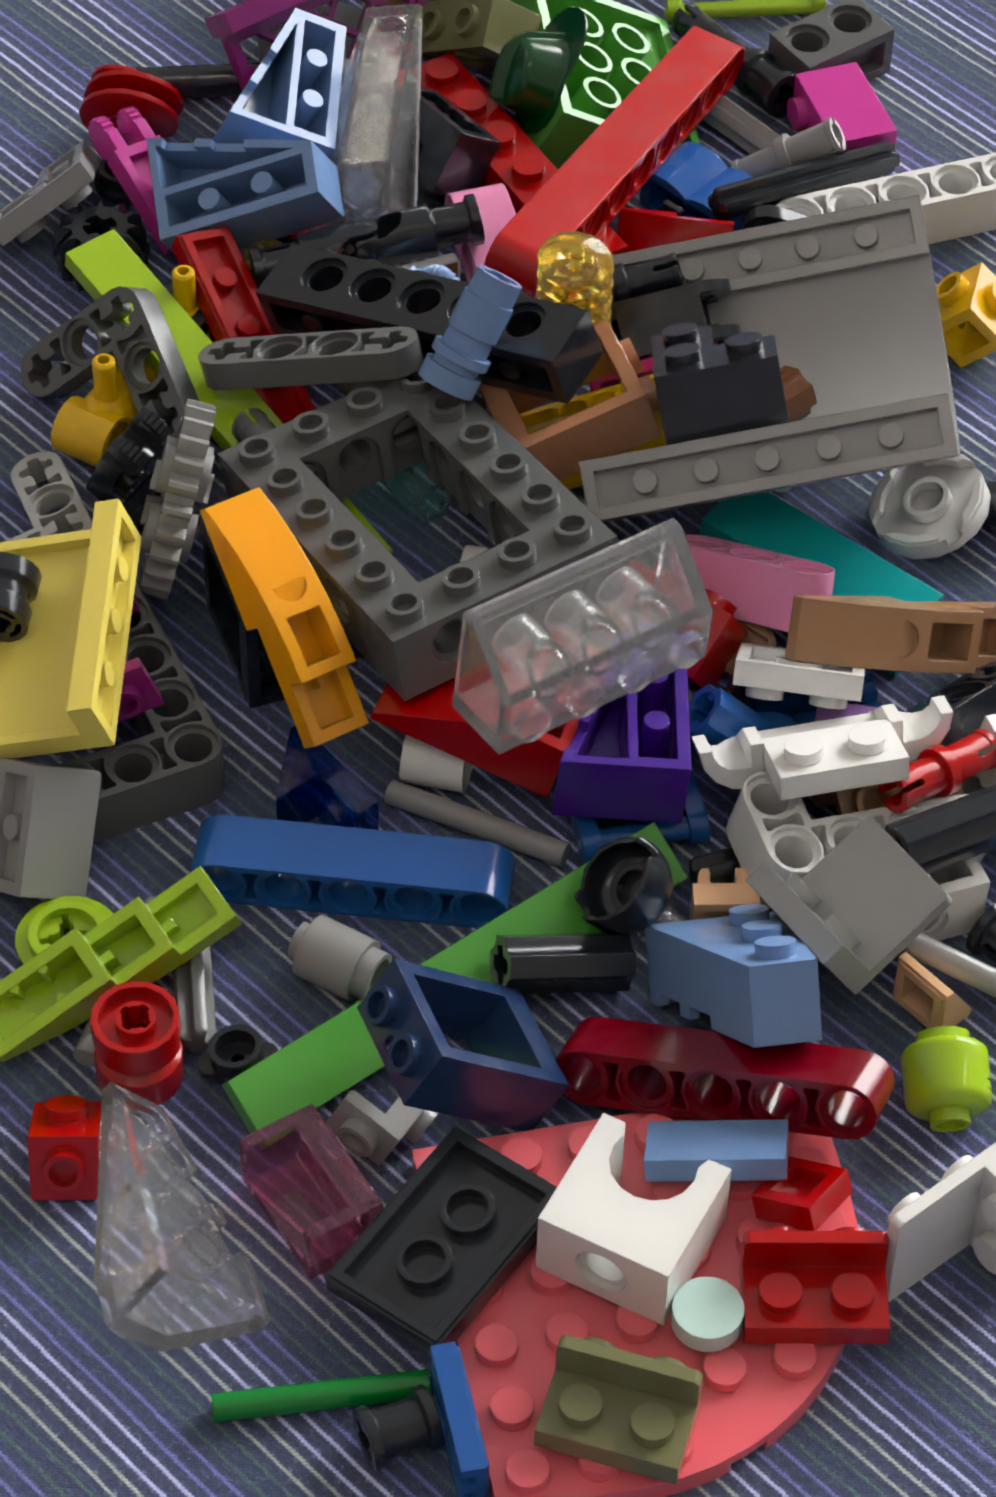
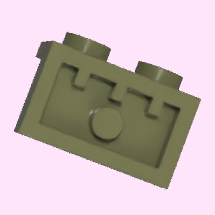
(620, 1408)

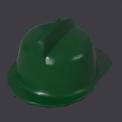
(536, 68)

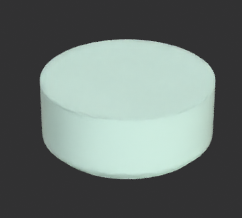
(707, 1314)

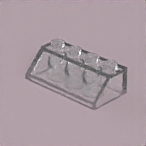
(581, 637)

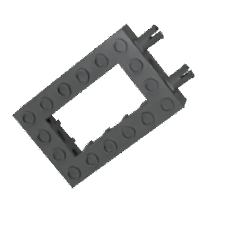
(370, 435)

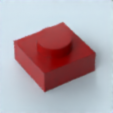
(806, 1197)

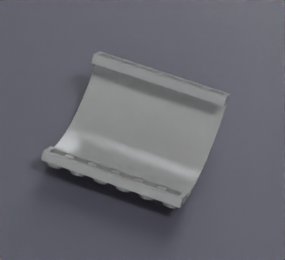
(860, 322)

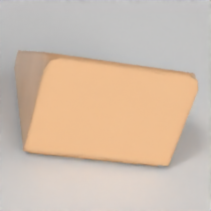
(926, 995)

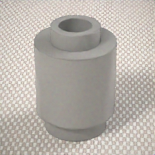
(337, 958)

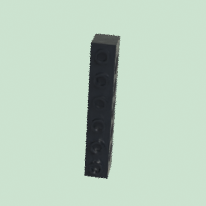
(540, 352)

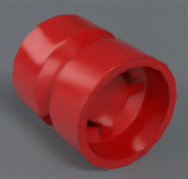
(138, 1040)

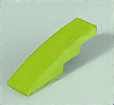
(133, 944)

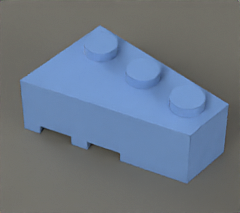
(293, 88)
(252, 187)
(739, 971)

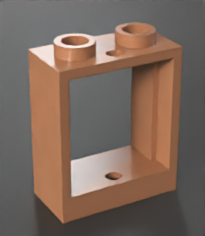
(592, 433)

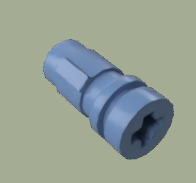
(471, 334)

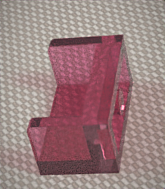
(308, 1188)

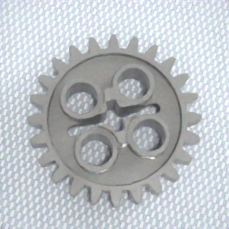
(182, 479)

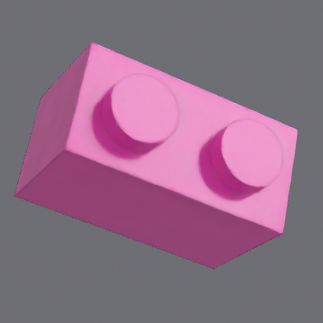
(847, 98)

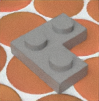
(61, 182)

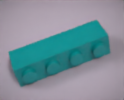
(779, 527)

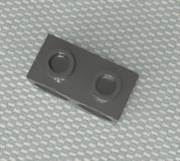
(835, 37)

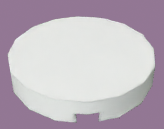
(930, 507)

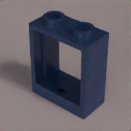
(505, 1078)

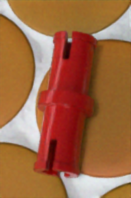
(941, 771)

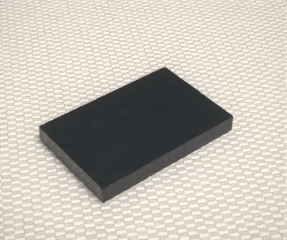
(443, 1242)

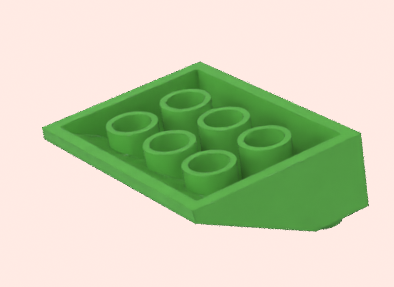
(615, 58)

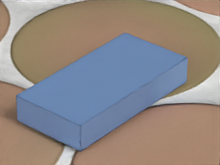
(749, 1147)

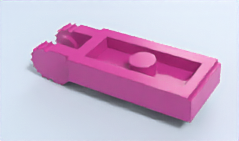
(129, 161)

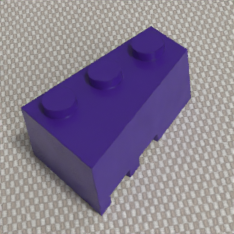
(630, 757)

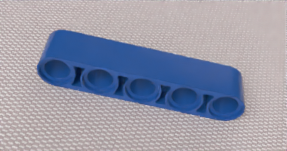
(355, 870)

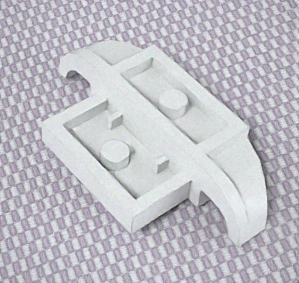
(829, 752)

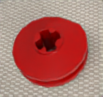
(123, 86)

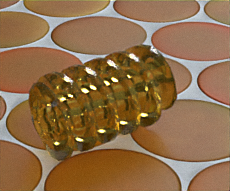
(577, 272)

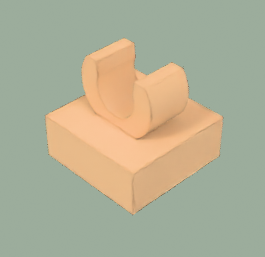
(716, 899)

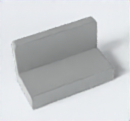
(46, 828)

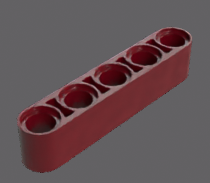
(678, 1071)

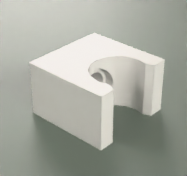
(625, 1244)

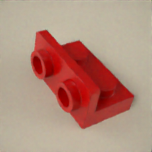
(815, 1286)

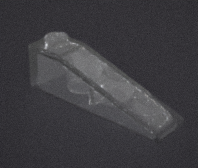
(380, 116)
(158, 1240)

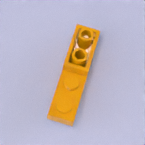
(292, 613)

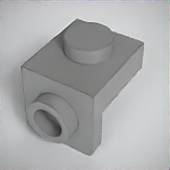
(373, 1133)

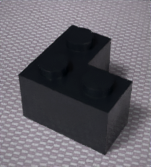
(716, 387)

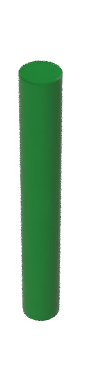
(316, 1395)

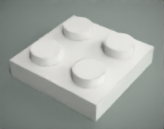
(770, 674)

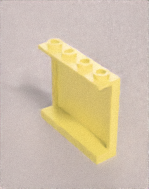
(69, 668)

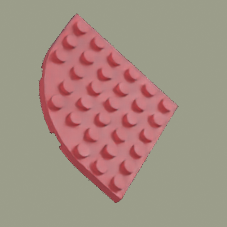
(510, 1347)

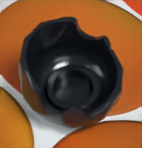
(625, 886)

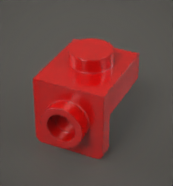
(64, 1149)

